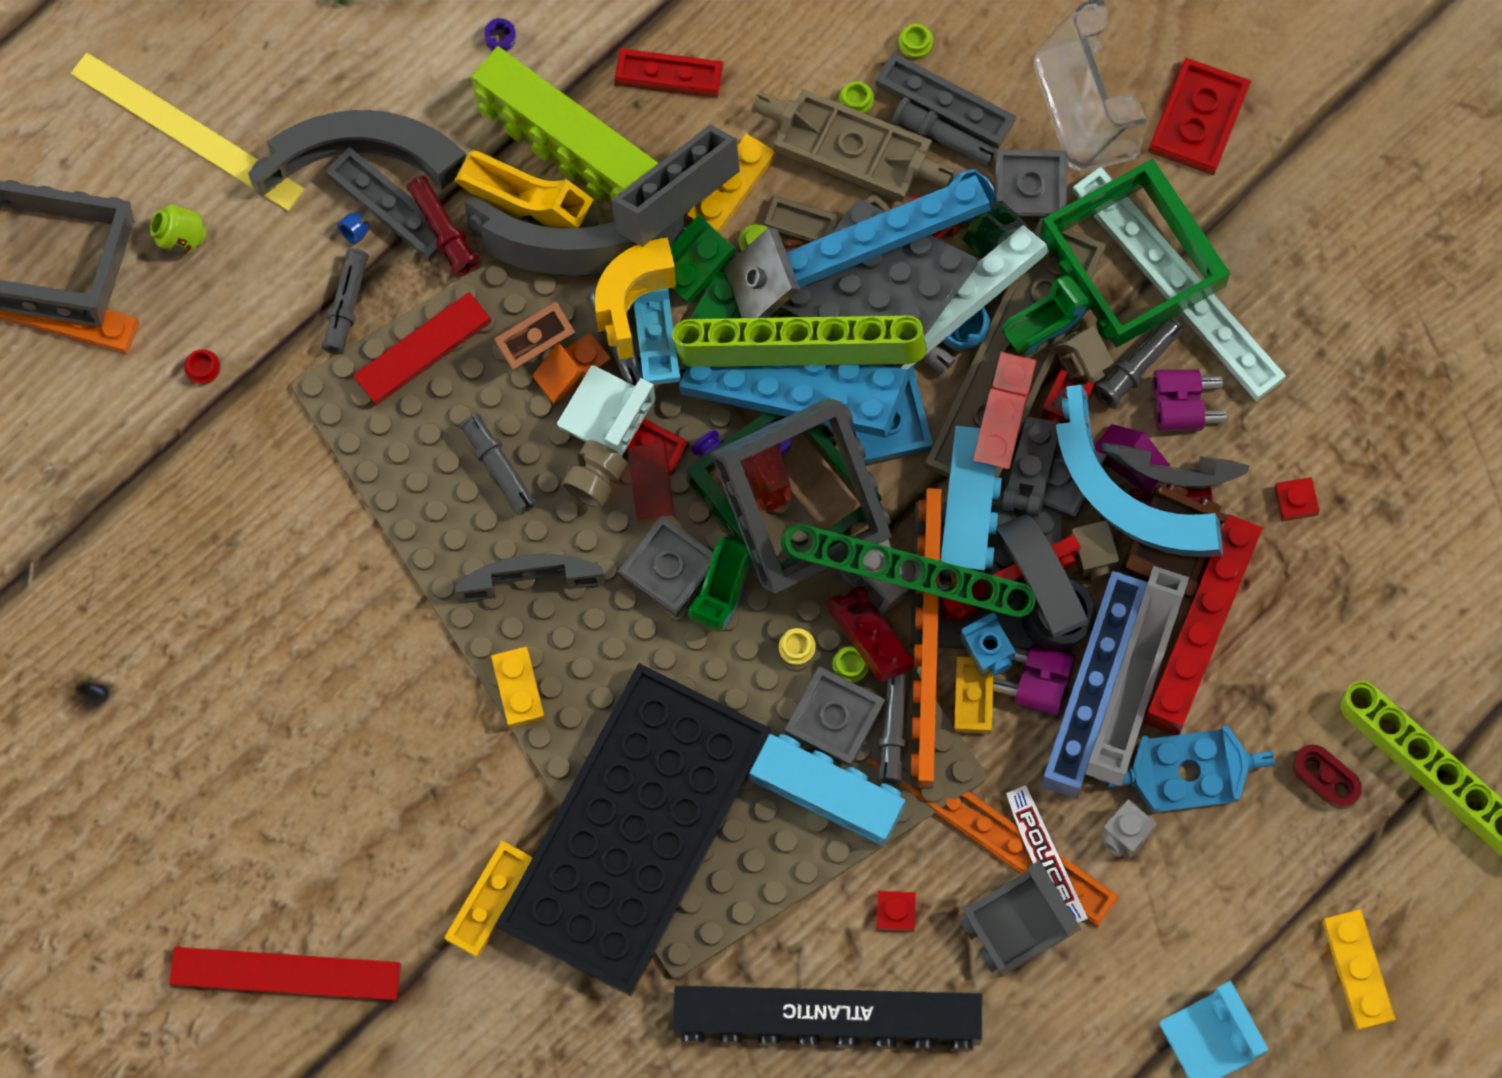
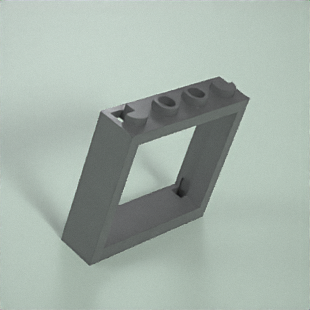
(63, 304)
(746, 511)

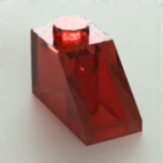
(768, 479)

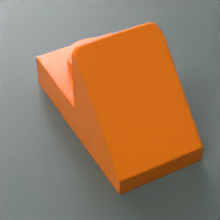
(566, 368)

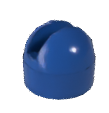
(353, 228)

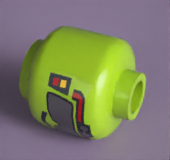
(177, 229)

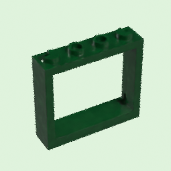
(718, 502)

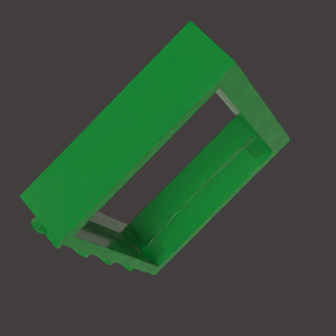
(1176, 216)

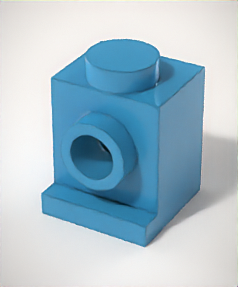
(987, 660)

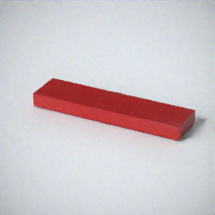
(422, 348)

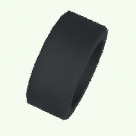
(1042, 636)

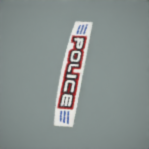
(1042, 848)

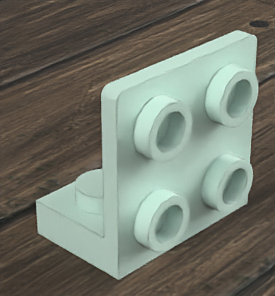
(607, 409)

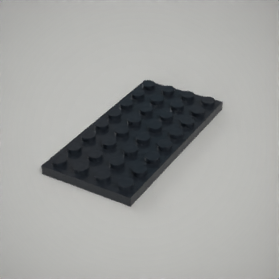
(634, 829)

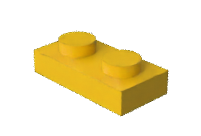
(518, 687)
(972, 698)

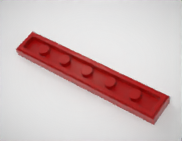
(285, 974)

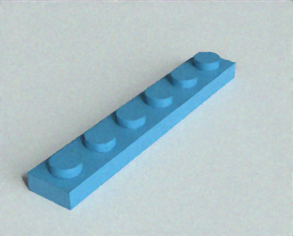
(888, 231)

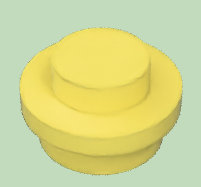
(797, 646)

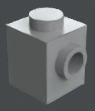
(1127, 830)

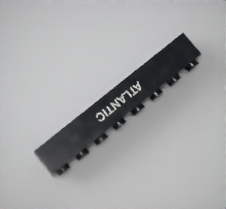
(827, 1016)

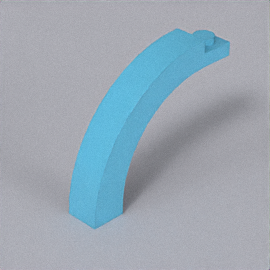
(1152, 527)

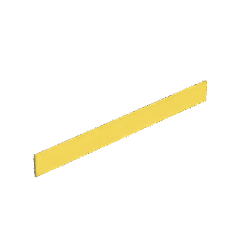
(178, 126)

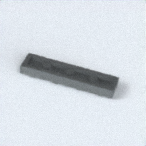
(950, 101)
(383, 200)

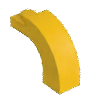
(624, 281)

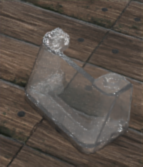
(1087, 122)

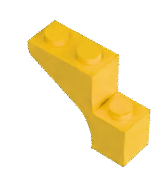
(520, 194)

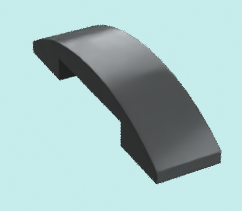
(1209, 472)
(1043, 574)
(481, 582)

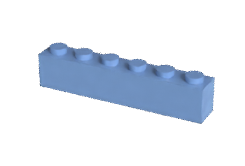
(1094, 685)

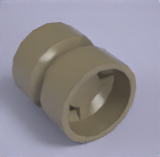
(592, 476)

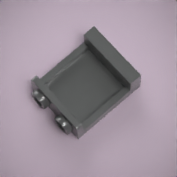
(1020, 920)

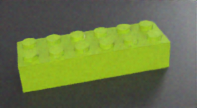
(557, 127)

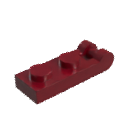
(870, 634)

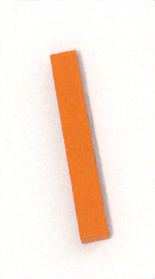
(1009, 847)

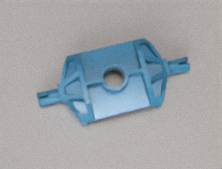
(1215, 753)

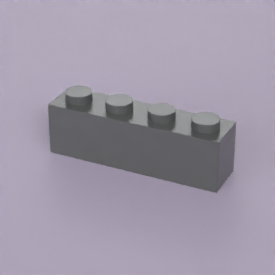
(675, 185)

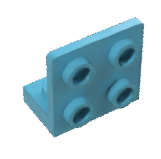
(1214, 1035)

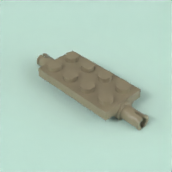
(851, 144)

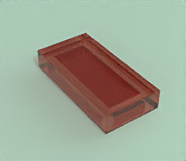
(651, 481)

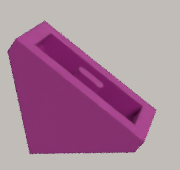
(1129, 437)

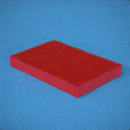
(1199, 116)

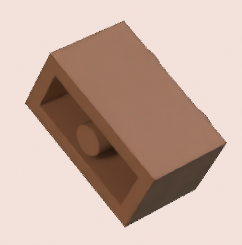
(534, 335)

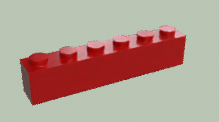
(1202, 627)

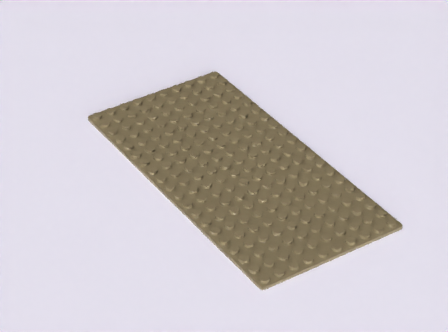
(587, 641)

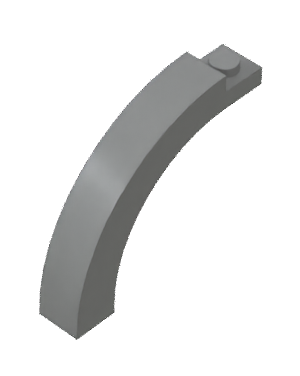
(1137, 676)

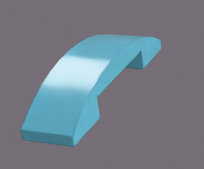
(655, 338)

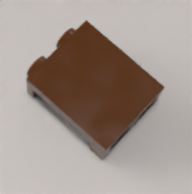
(1142, 558)

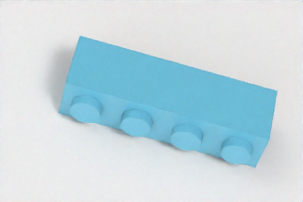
(969, 506)
(828, 789)

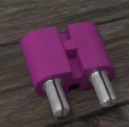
(1180, 400)
(1043, 680)

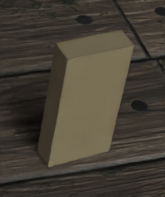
(799, 220)

